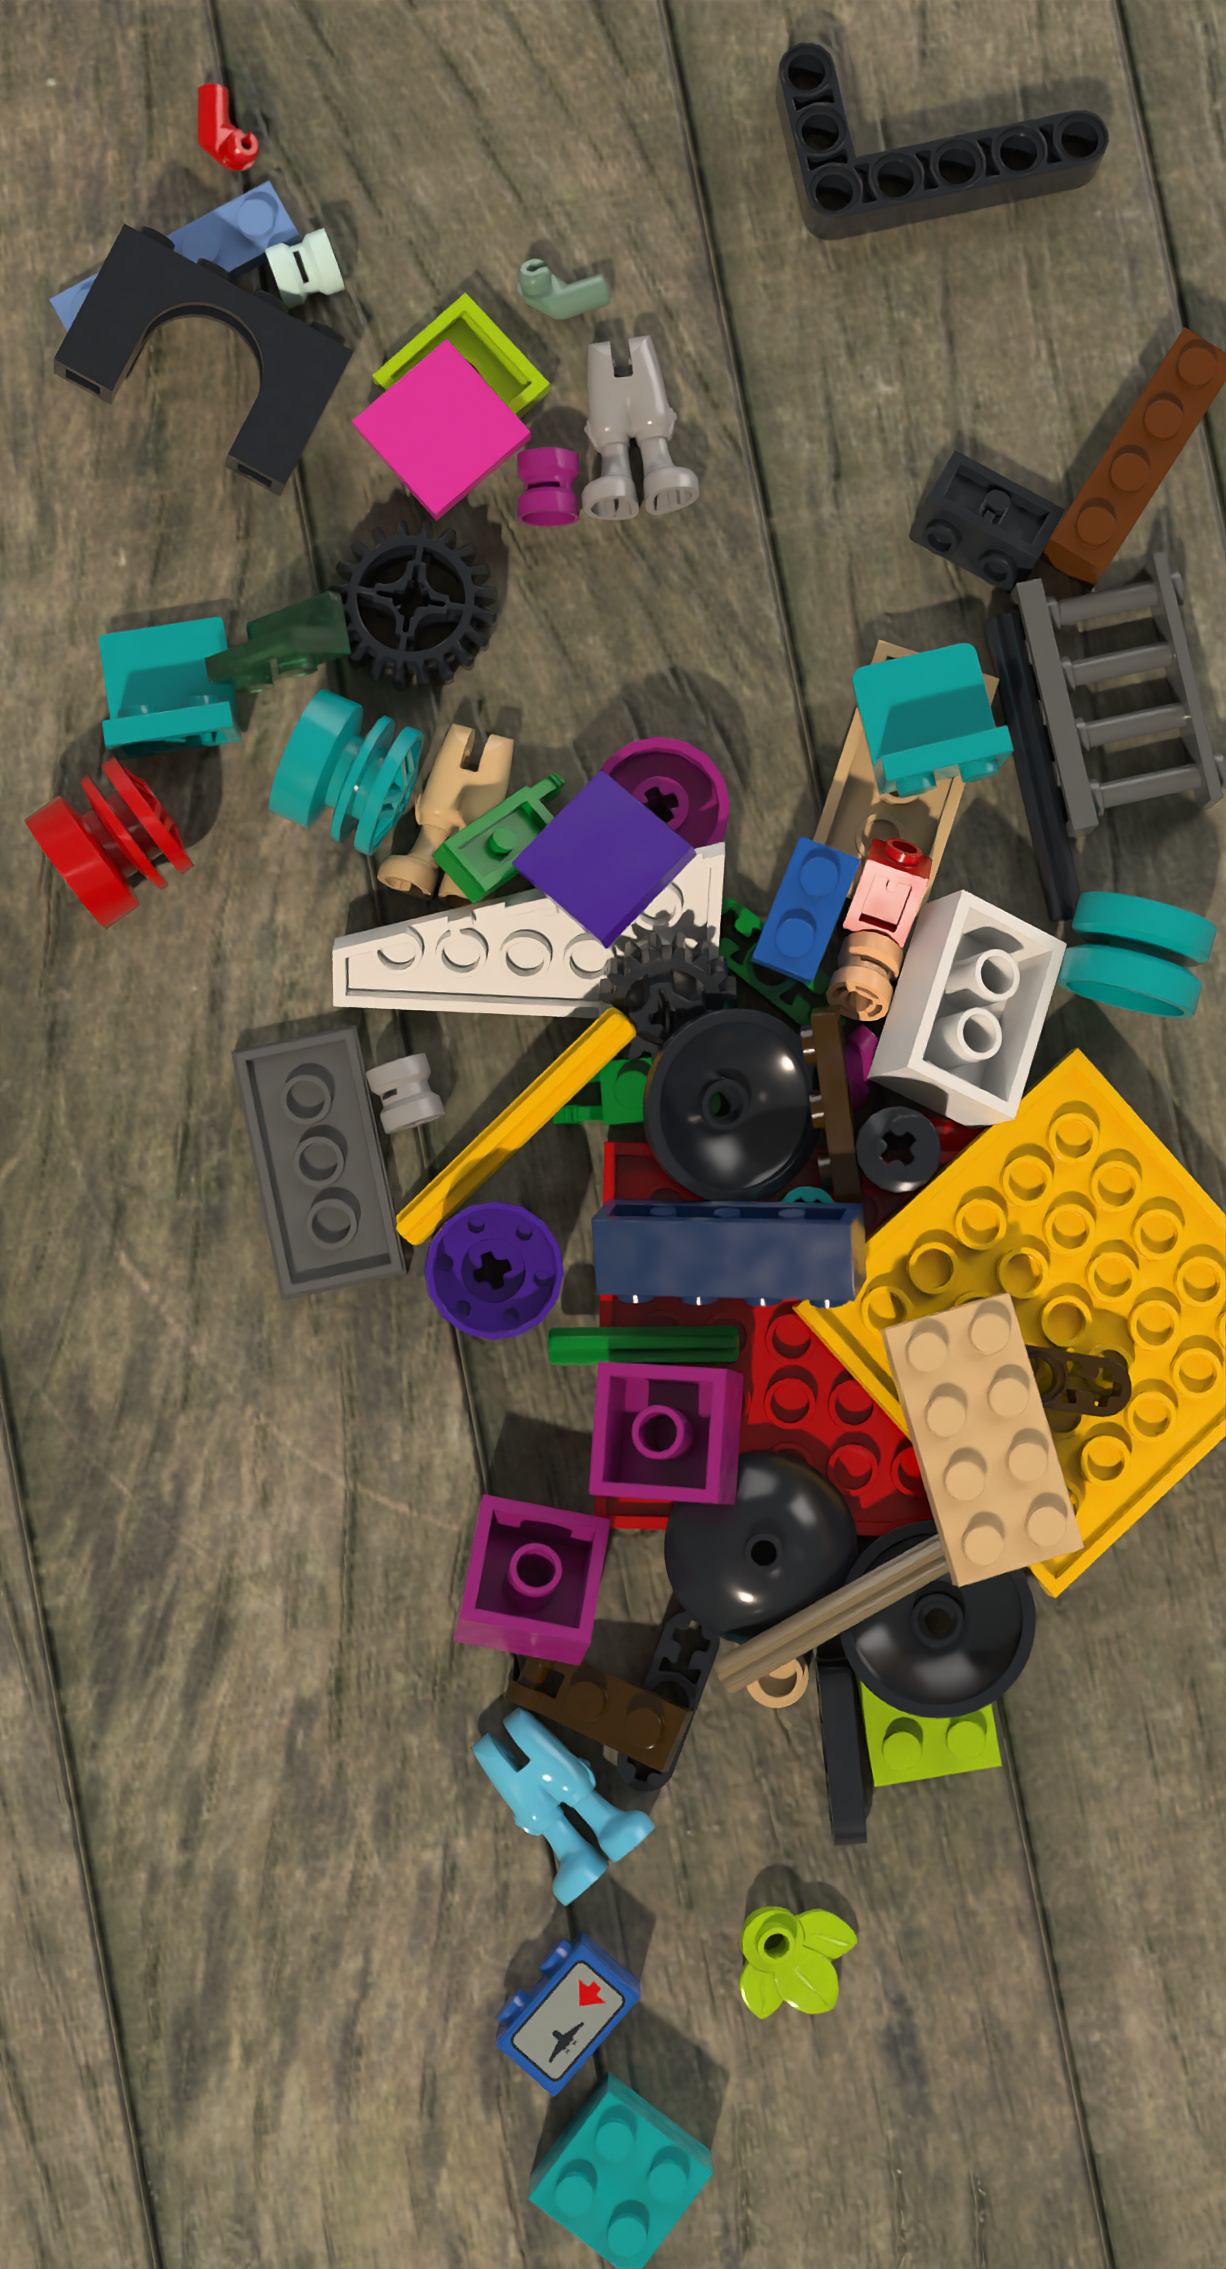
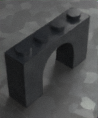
(151, 285)

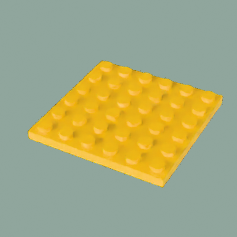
(1101, 1258)

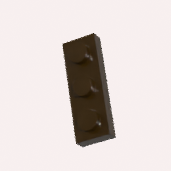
(832, 1104)

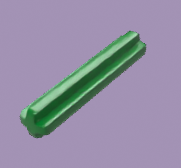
(643, 1345)

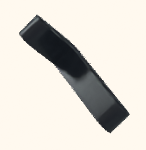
(918, 165)

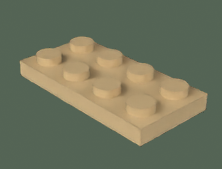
(857, 812)
(981, 1439)

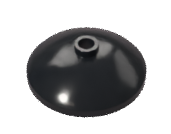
(764, 1115)
(775, 1502)
(946, 1671)

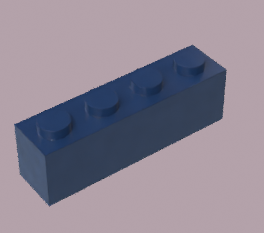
(730, 1251)

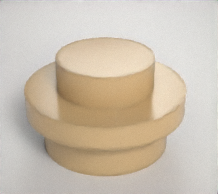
(782, 1685)

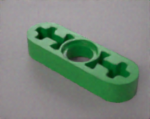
(744, 925)

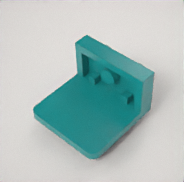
(929, 720)

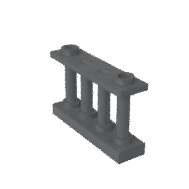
(1072, 737)

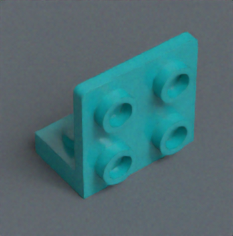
(162, 690)

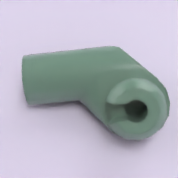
(556, 297)

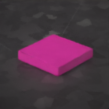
(441, 429)

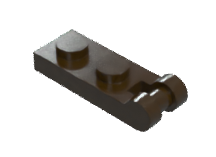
(605, 1709)

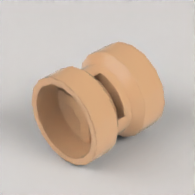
(866, 969)

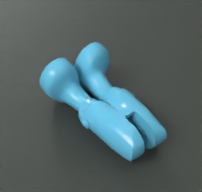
(536, 1795)

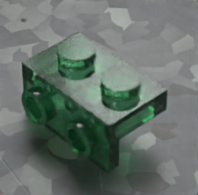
(284, 645)

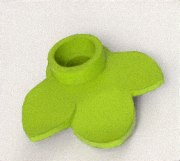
(798, 1966)

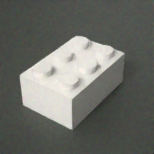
(968, 1010)

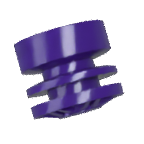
(527, 1286)

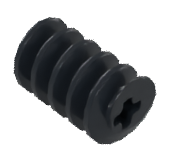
(901, 1124)

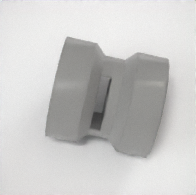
(405, 1093)

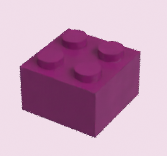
(666, 1433)
(531, 1580)

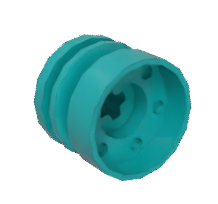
(352, 774)

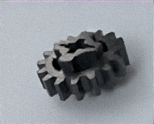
(686, 976)

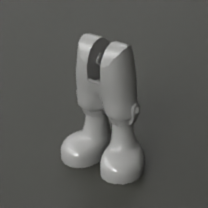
(629, 409)

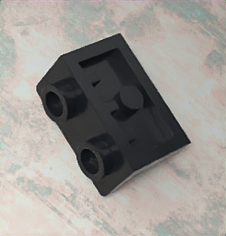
(985, 523)

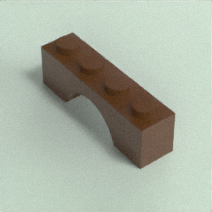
(1137, 460)

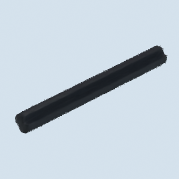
(1033, 766)

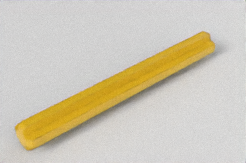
(515, 1126)

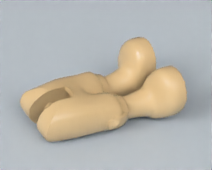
(450, 800)

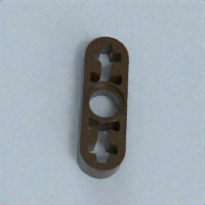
(1083, 1367)

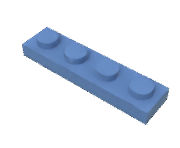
(228, 236)

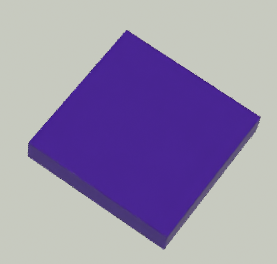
(604, 859)

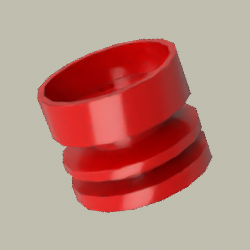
(110, 842)

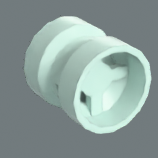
(318, 264)

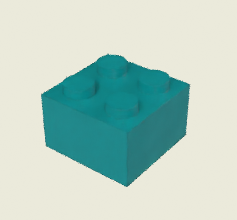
(620, 2175)

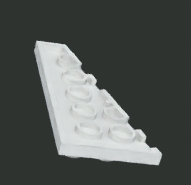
(516, 951)

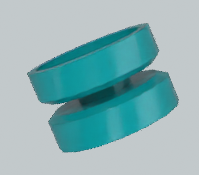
(1137, 954)

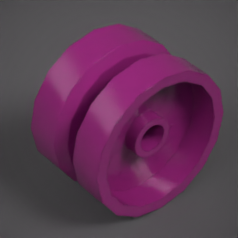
(679, 780)

